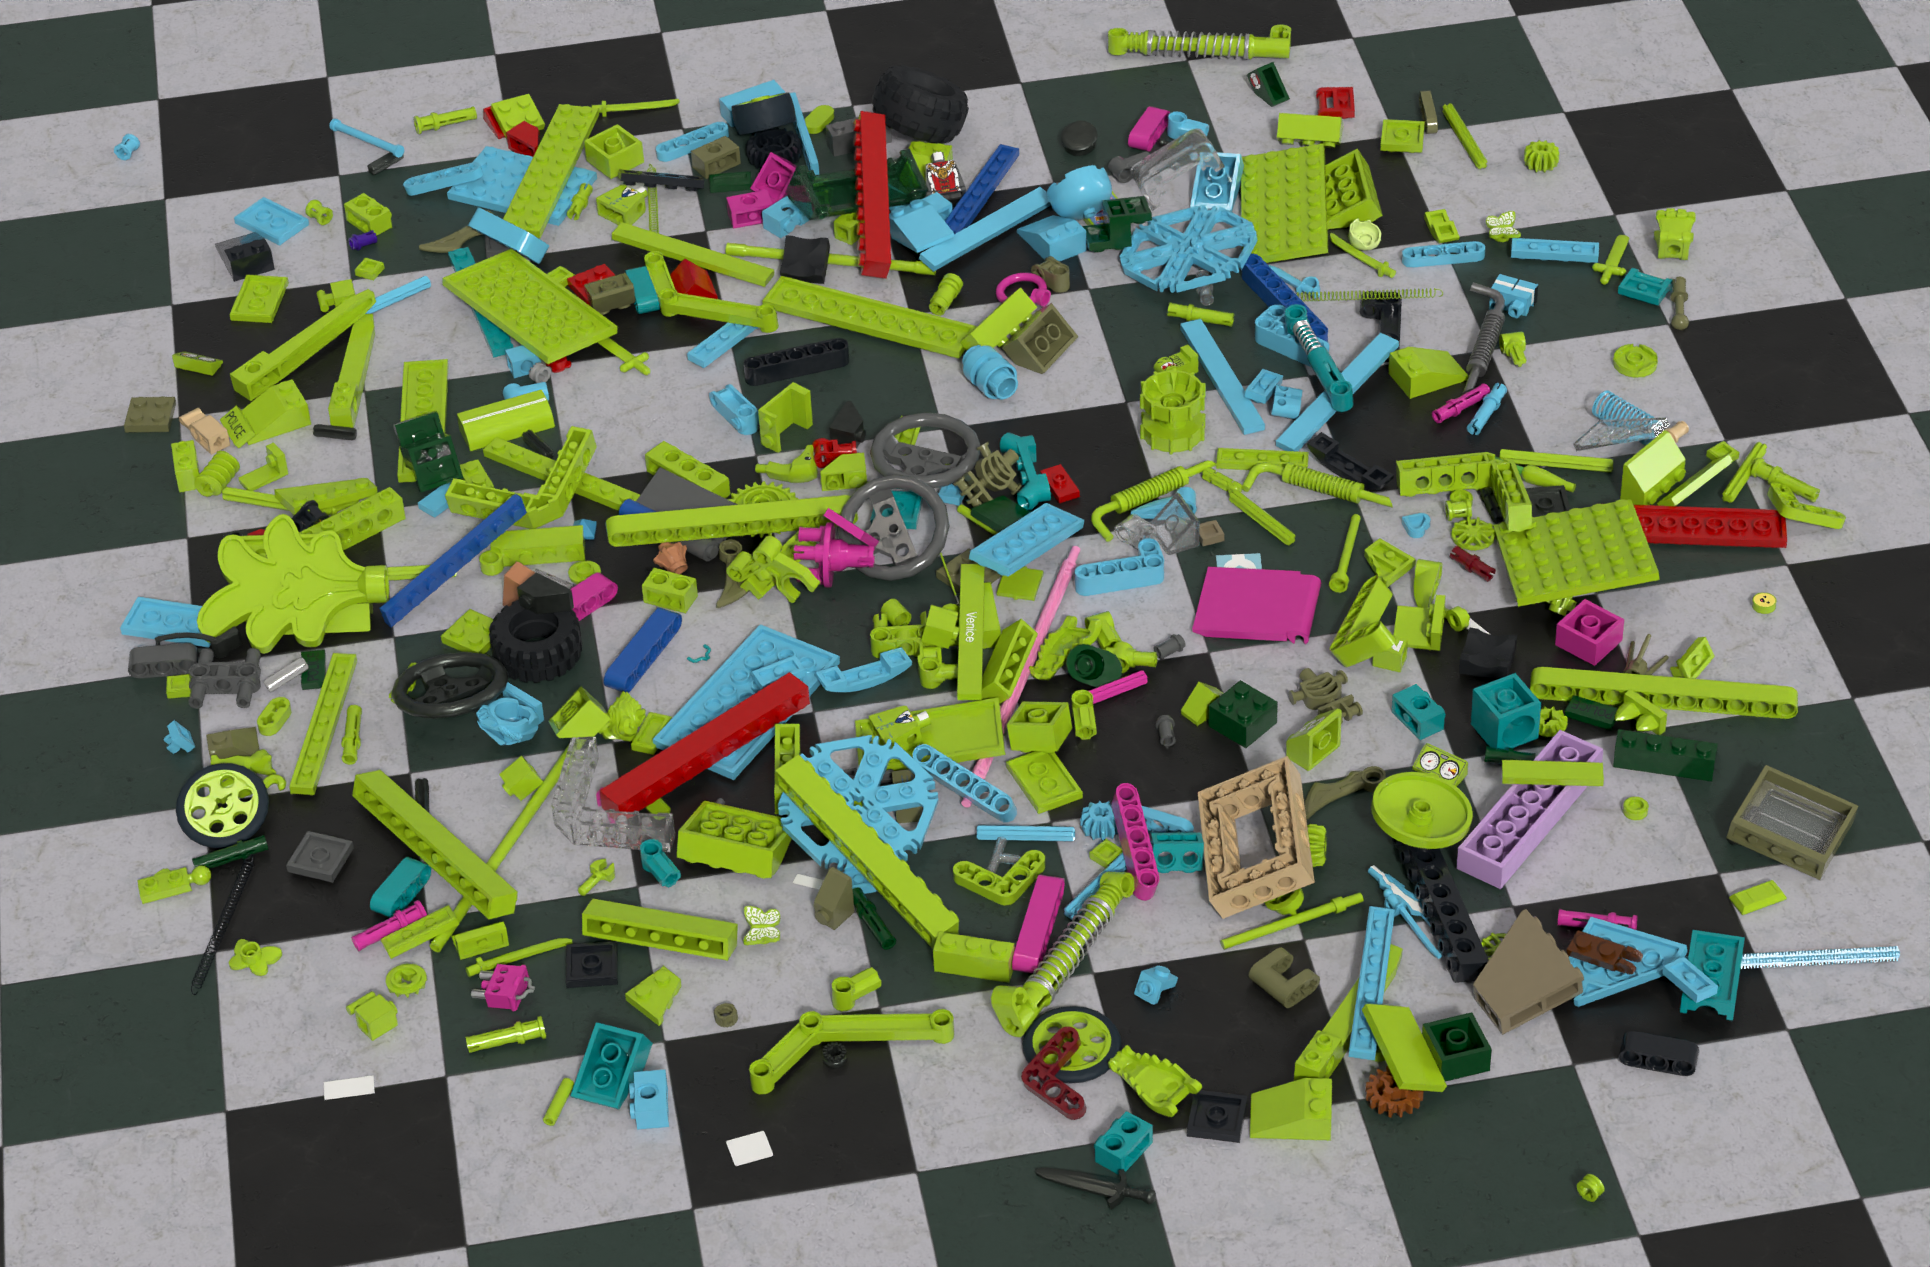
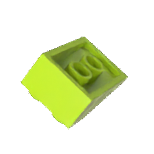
(1424, 370)
(277, 412)
(1293, 1111)

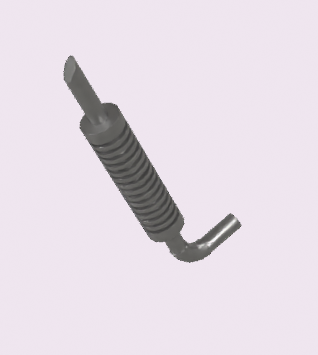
(1487, 336)

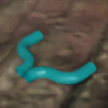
(702, 658)

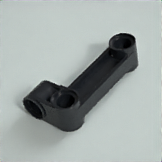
(1385, 310)

